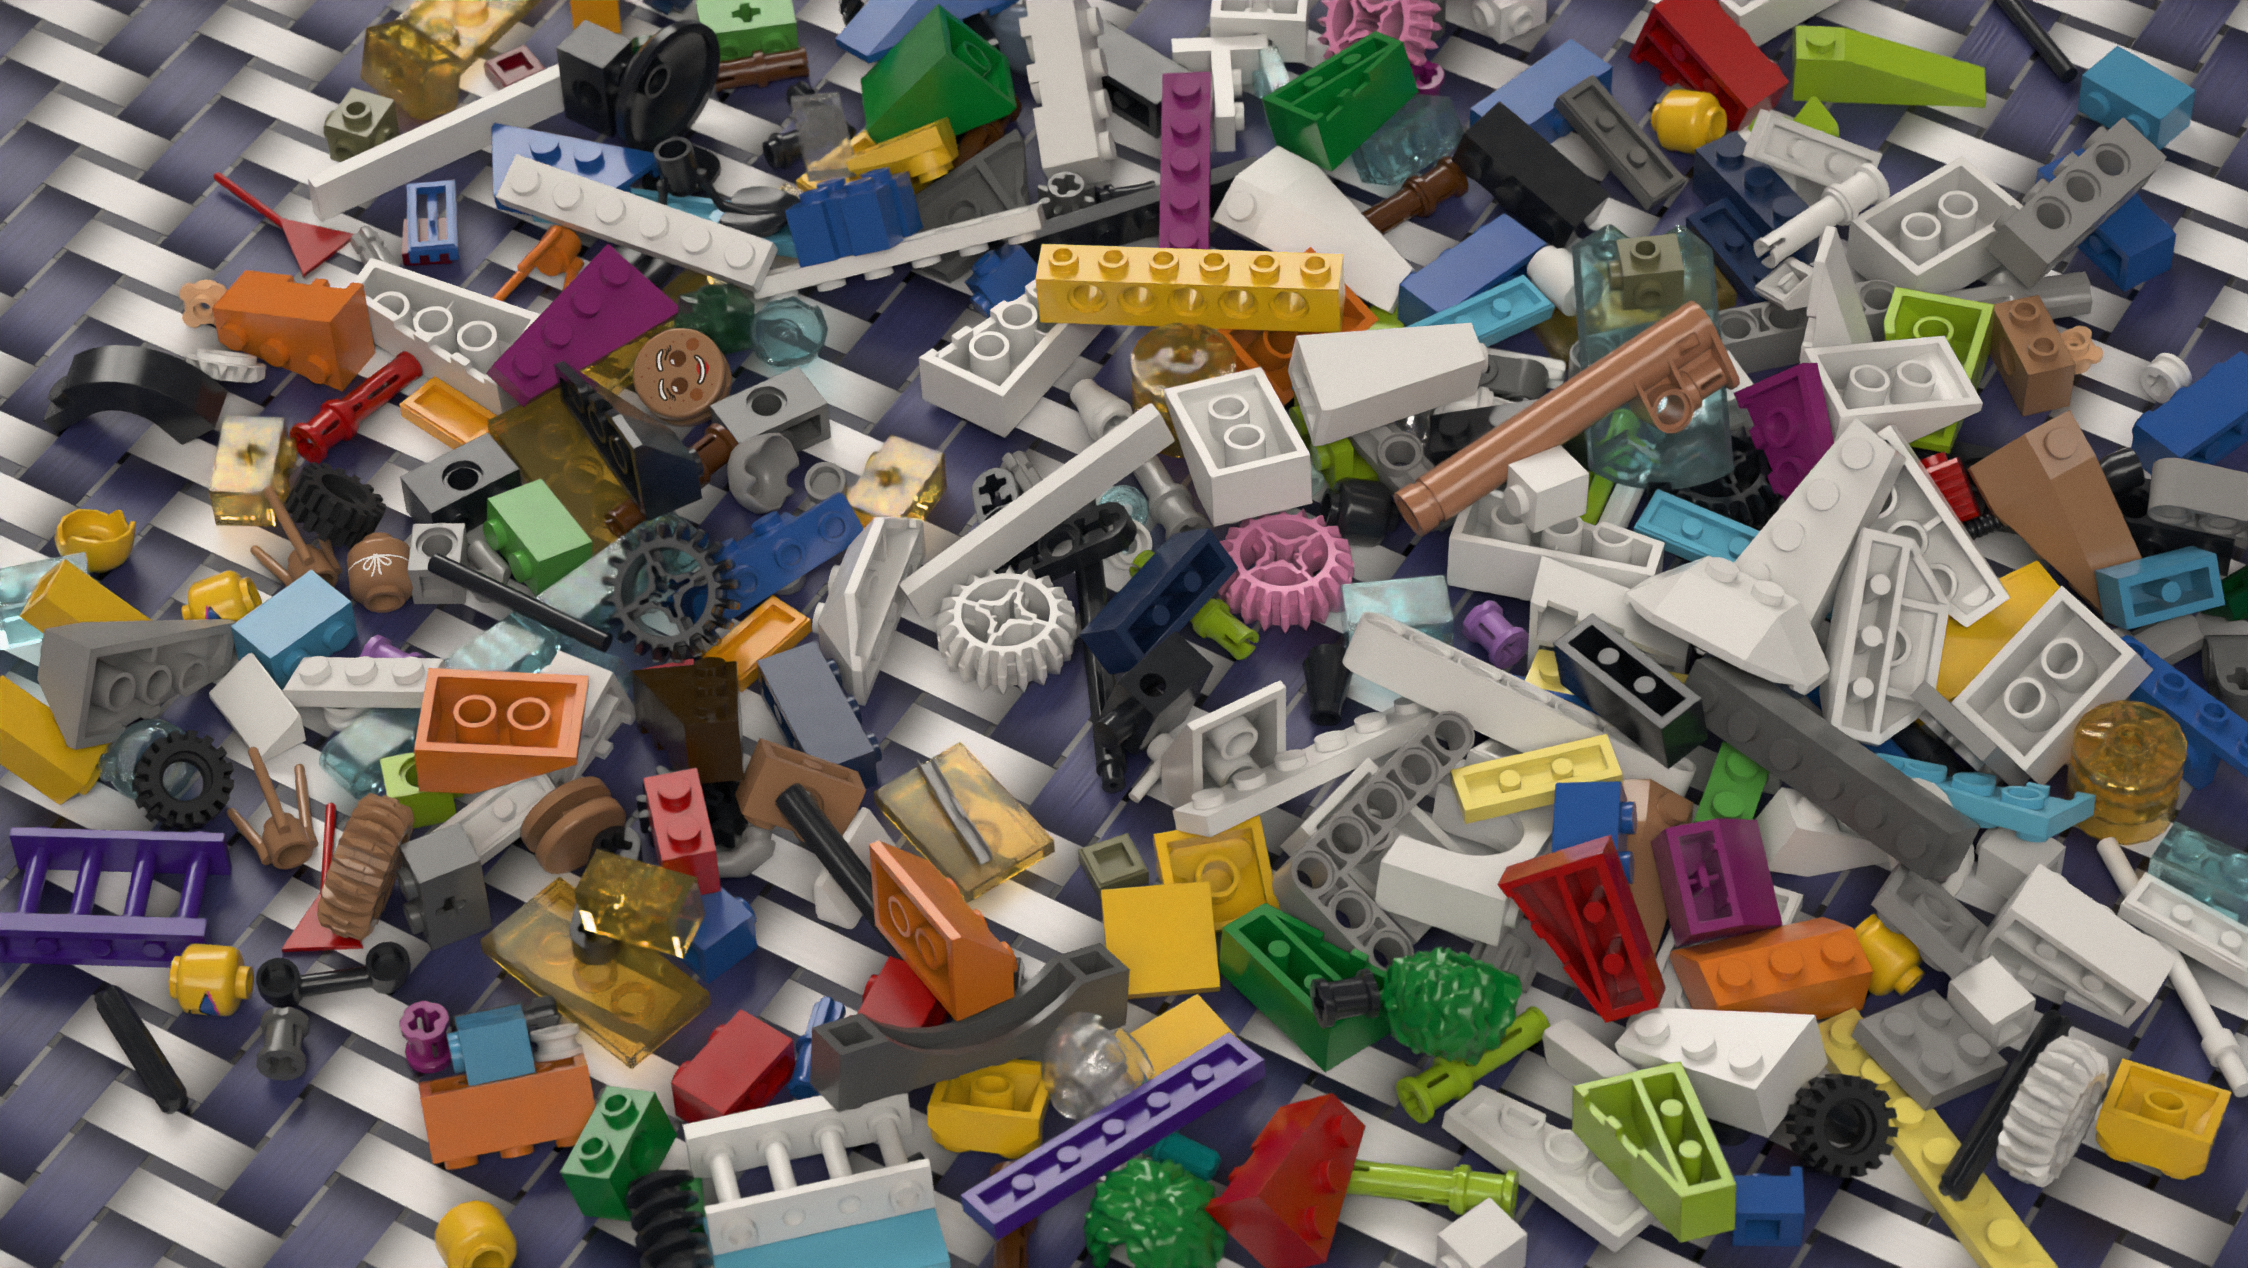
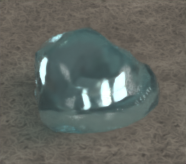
(125, 752)

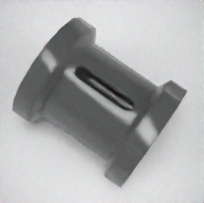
(283, 1043)

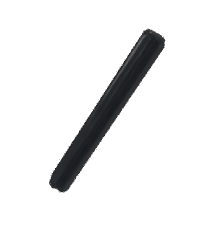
(1983, 1137)

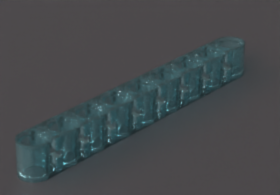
(508, 646)

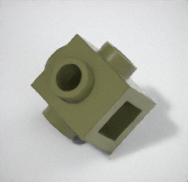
(360, 124)
(1647, 272)

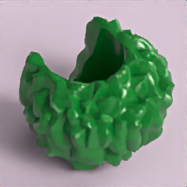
(1449, 1004)
(1157, 1215)

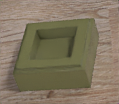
(1113, 864)

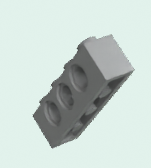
(2075, 202)

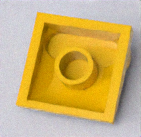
(920, 152)
(1232, 862)
(991, 1110)
(2160, 1119)

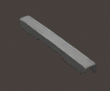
(955, 813)

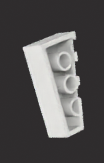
(1069, 87)
(444, 328)
(1002, 364)
(1819, 523)
(1502, 555)

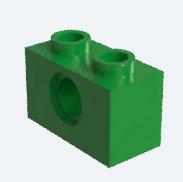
(619, 1143)

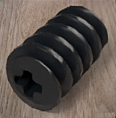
(664, 1224)

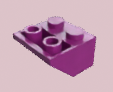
(1715, 880)

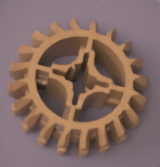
(364, 866)

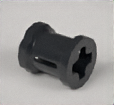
(1345, 998)

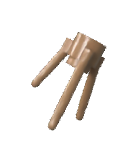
(304, 557)
(285, 839)

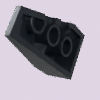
(635, 447)

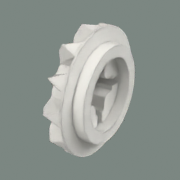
(228, 365)

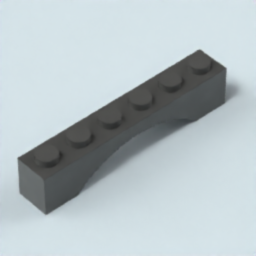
(870, 1060)

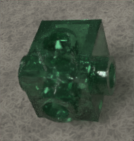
(720, 314)

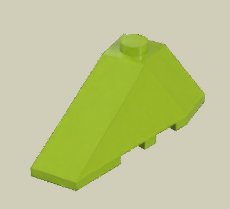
(1864, 68)
(1966, 328)

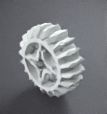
(1006, 629)
(2052, 1111)

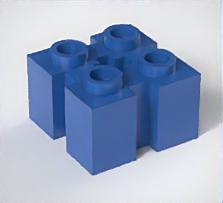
(853, 216)

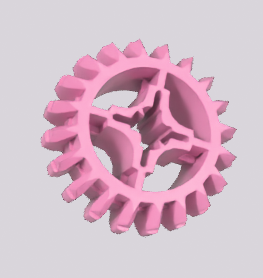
(1401, 19)
(1285, 557)

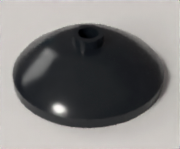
(667, 84)

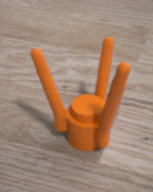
(552, 256)

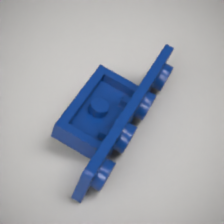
(783, 551)
(2207, 724)

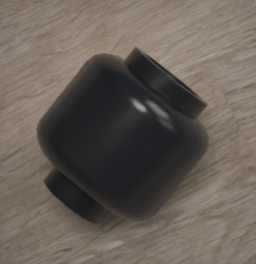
(1360, 511)

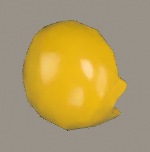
(101, 536)

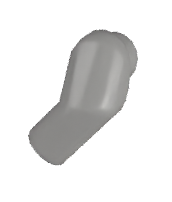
(488, 563)
(749, 856)

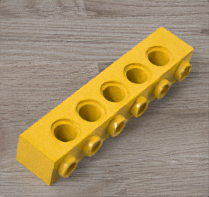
(1191, 287)

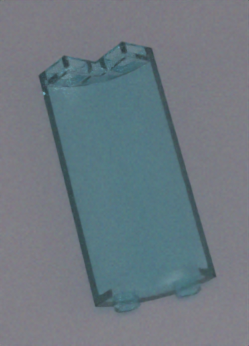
(1621, 444)

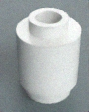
(1553, 275)

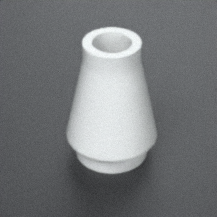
(1099, 408)

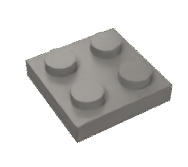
(1966, 737)
(1929, 918)
(1929, 1050)

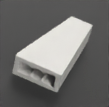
(1382, 375)

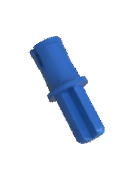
(822, 1012)

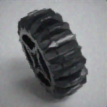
(1727, 493)
(682, 610)

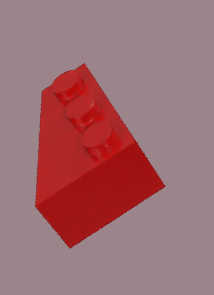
(1711, 54)
(1591, 923)
(1293, 1184)

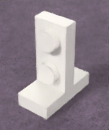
(1230, 65)

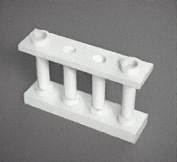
(796, 1131)

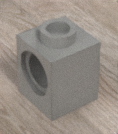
(426, 540)

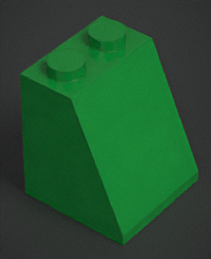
(934, 75)

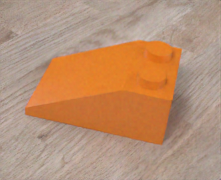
(496, 728)

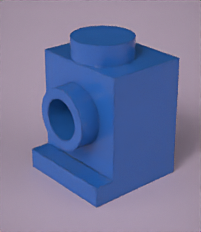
(1769, 1209)

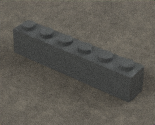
(1832, 769)

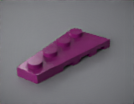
(583, 326)
(1789, 423)

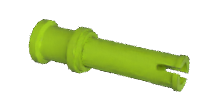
(1456, 1079)
(1458, 1188)

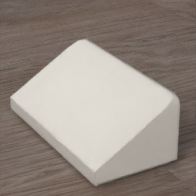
(1787, 284)
(258, 709)
(830, 899)
(1580, 1055)

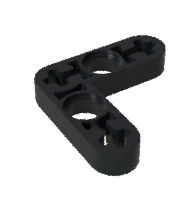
(1091, 522)

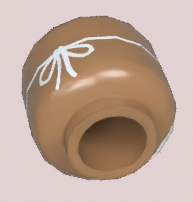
(379, 572)

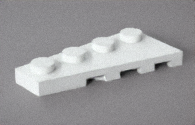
(1549, 1164)

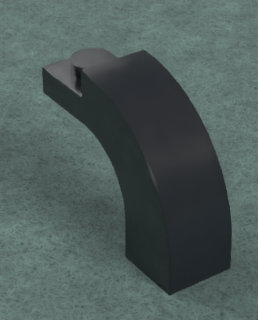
(139, 382)

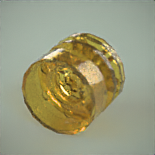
(1176, 357)
(2132, 764)

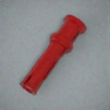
(342, 417)

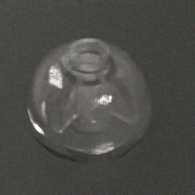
(1090, 1066)

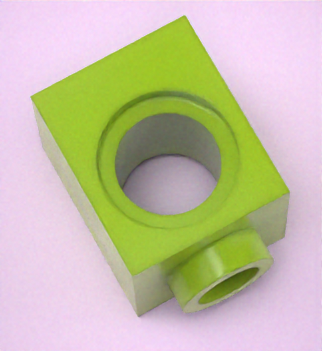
(402, 784)

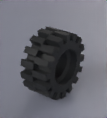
(334, 505)
(200, 754)
(1873, 1125)

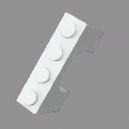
(1457, 888)

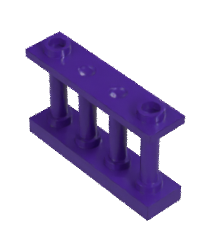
(104, 939)

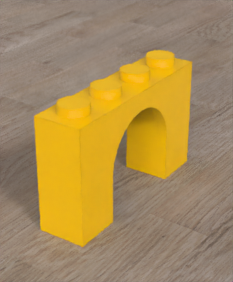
(28, 731)

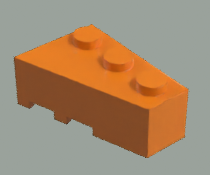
(298, 325)

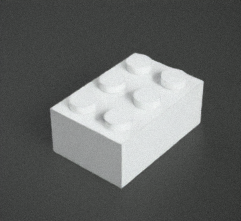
(1931, 231)
(2046, 683)

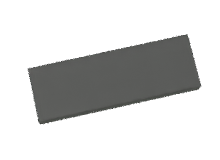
(1619, 142)

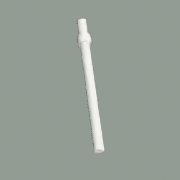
(2217, 1041)

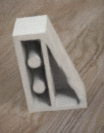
(2077, 946)

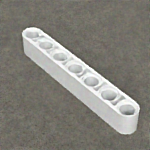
(1490, 697)

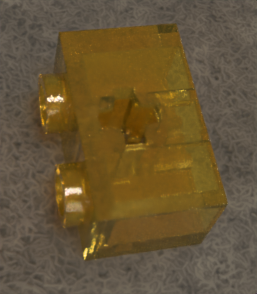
(411, 69)
(247, 459)
(899, 482)
(639, 903)

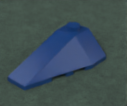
(886, 22)

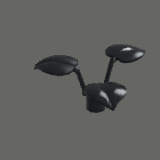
(693, 169)

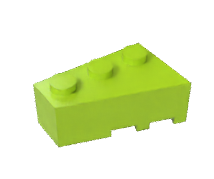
(1660, 1147)

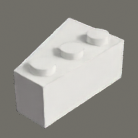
(1569, 595)
(604, 711)
(1737, 1061)

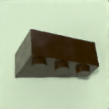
(694, 716)

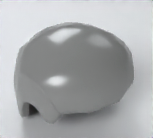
(760, 472)

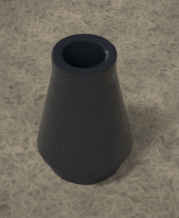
(1326, 683)

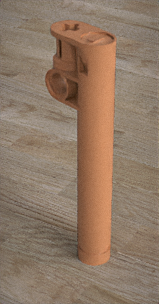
(1670, 358)

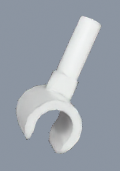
(1155, 751)

